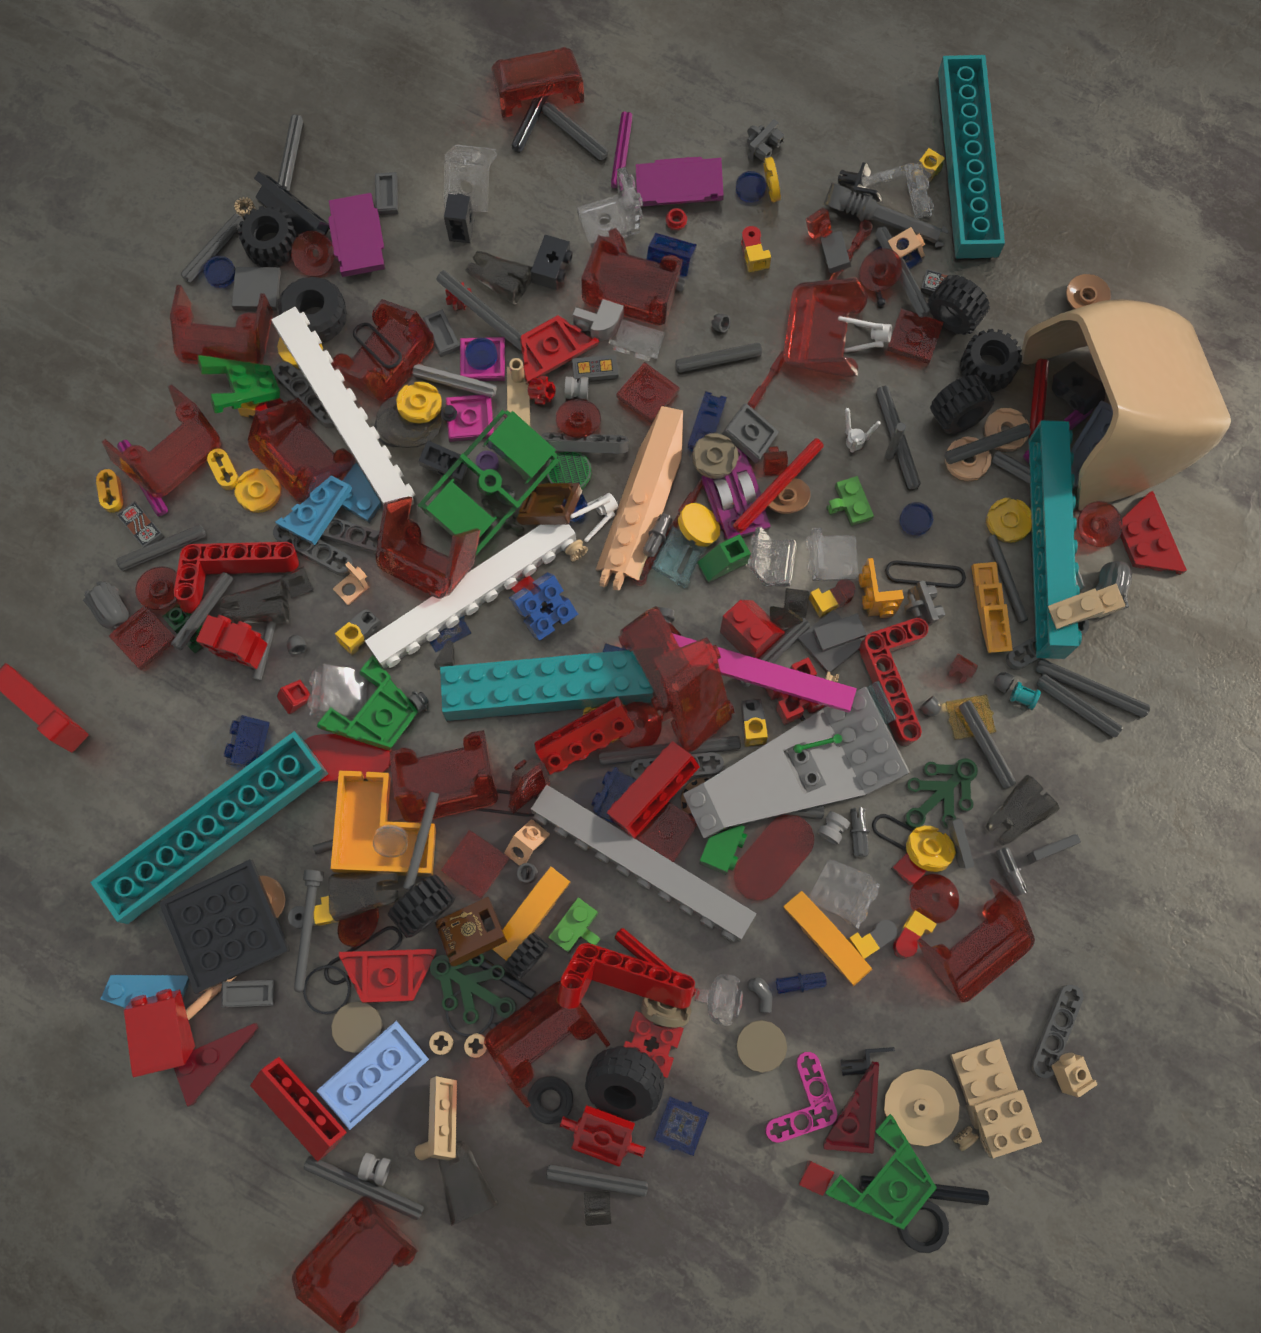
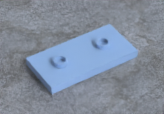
(372, 1075)

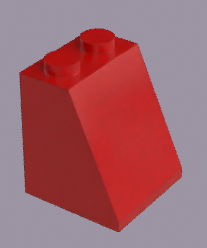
(749, 629)
(157, 1032)

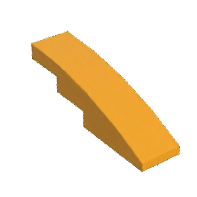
(991, 607)
(532, 911)
(827, 938)

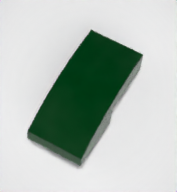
(176, 619)

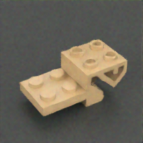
(994, 1099)

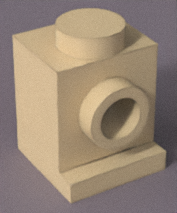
(1073, 1075)

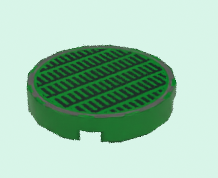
(571, 468)

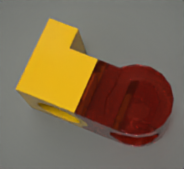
(833, 598)

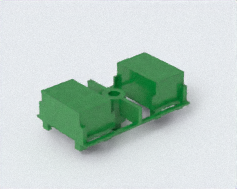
(519, 448)

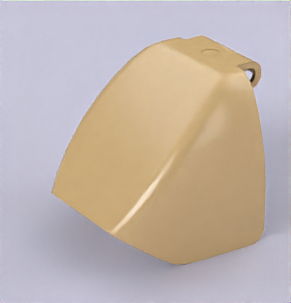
(1158, 389)

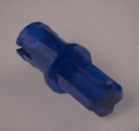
(801, 982)

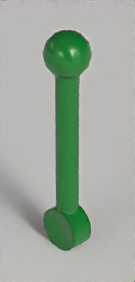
(836, 739)

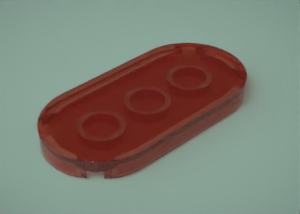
(773, 857)

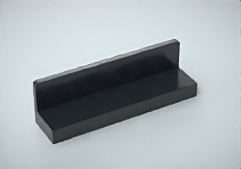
(276, 195)

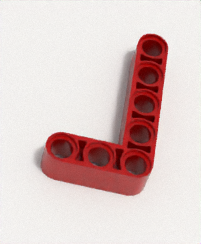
(231, 558)
(891, 675)
(51, 720)
(625, 973)

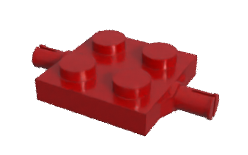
(603, 1136)

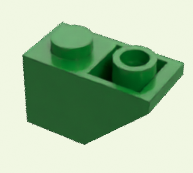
(724, 558)
(721, 849)

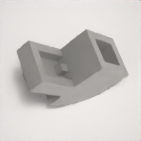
(604, 323)

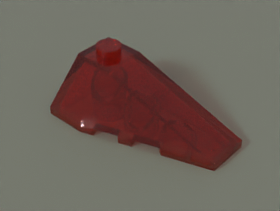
(527, 782)

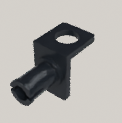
(854, 179)
(860, 1066)

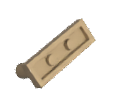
(517, 390)
(442, 1121)

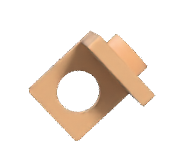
(915, 242)
(357, 578)
(526, 839)

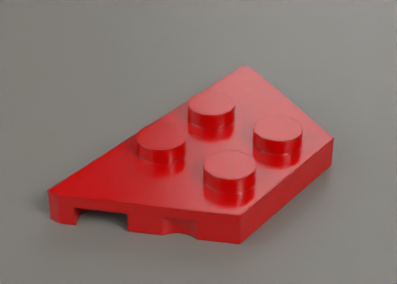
(552, 346)
(1149, 538)
(387, 973)

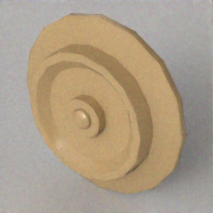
(923, 1106)

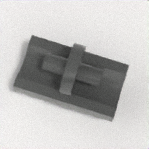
(760, 137)
(921, 603)

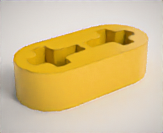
(227, 467)
(105, 492)

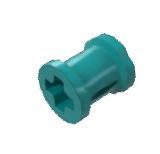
(1025, 695)

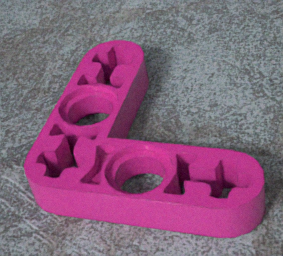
(815, 1103)

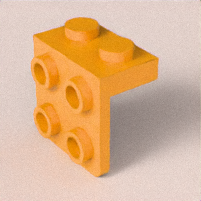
(877, 603)

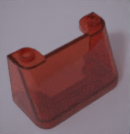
(537, 77)
(631, 281)
(405, 332)
(293, 450)
(694, 692)
(459, 776)
(350, 1264)

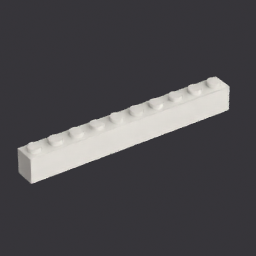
(341, 407)
(476, 588)

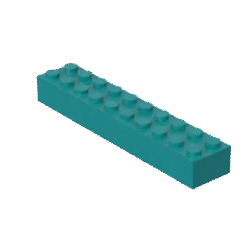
(970, 157)
(1053, 535)
(542, 685)
(208, 828)

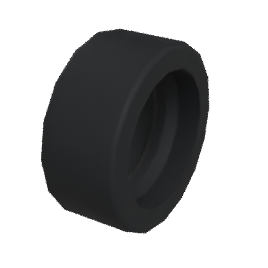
(941, 1235)

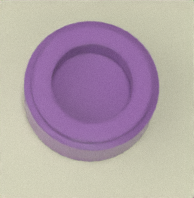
(487, 460)

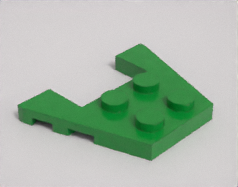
(247, 381)
(381, 718)
(897, 1189)

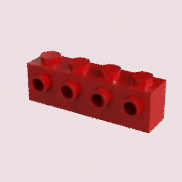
(584, 736)
(653, 789)
(298, 1109)

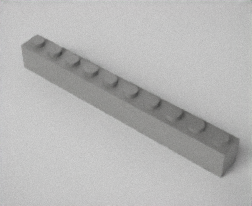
(643, 863)

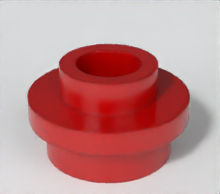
(673, 215)

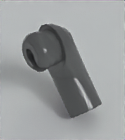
(765, 993)

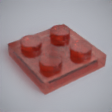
(915, 336)
(647, 392)
(142, 637)
(668, 831)
(475, 864)

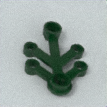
(944, 790)
(469, 985)

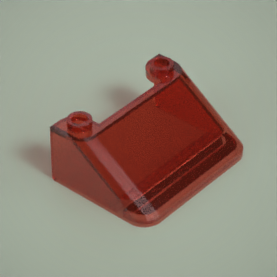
(814, 333)

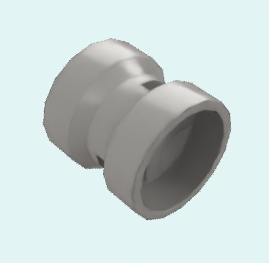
(576, 388)
(834, 827)
(374, 1169)

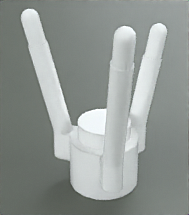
(879, 332)
(856, 437)
(605, 506)

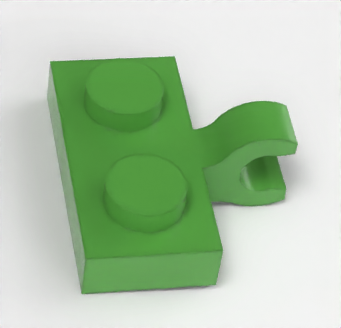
(851, 500)
(574, 926)

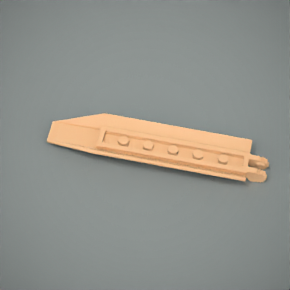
(643, 498)

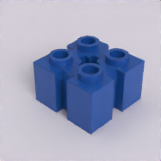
(529, 603)

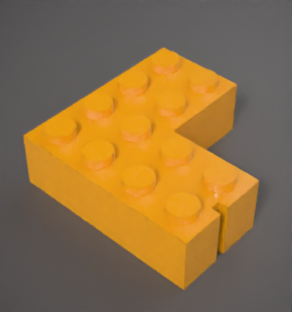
(359, 813)

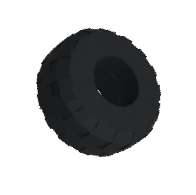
(316, 293)
(625, 1083)

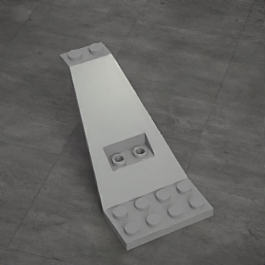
(778, 782)

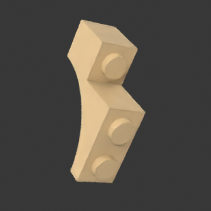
(1086, 606)

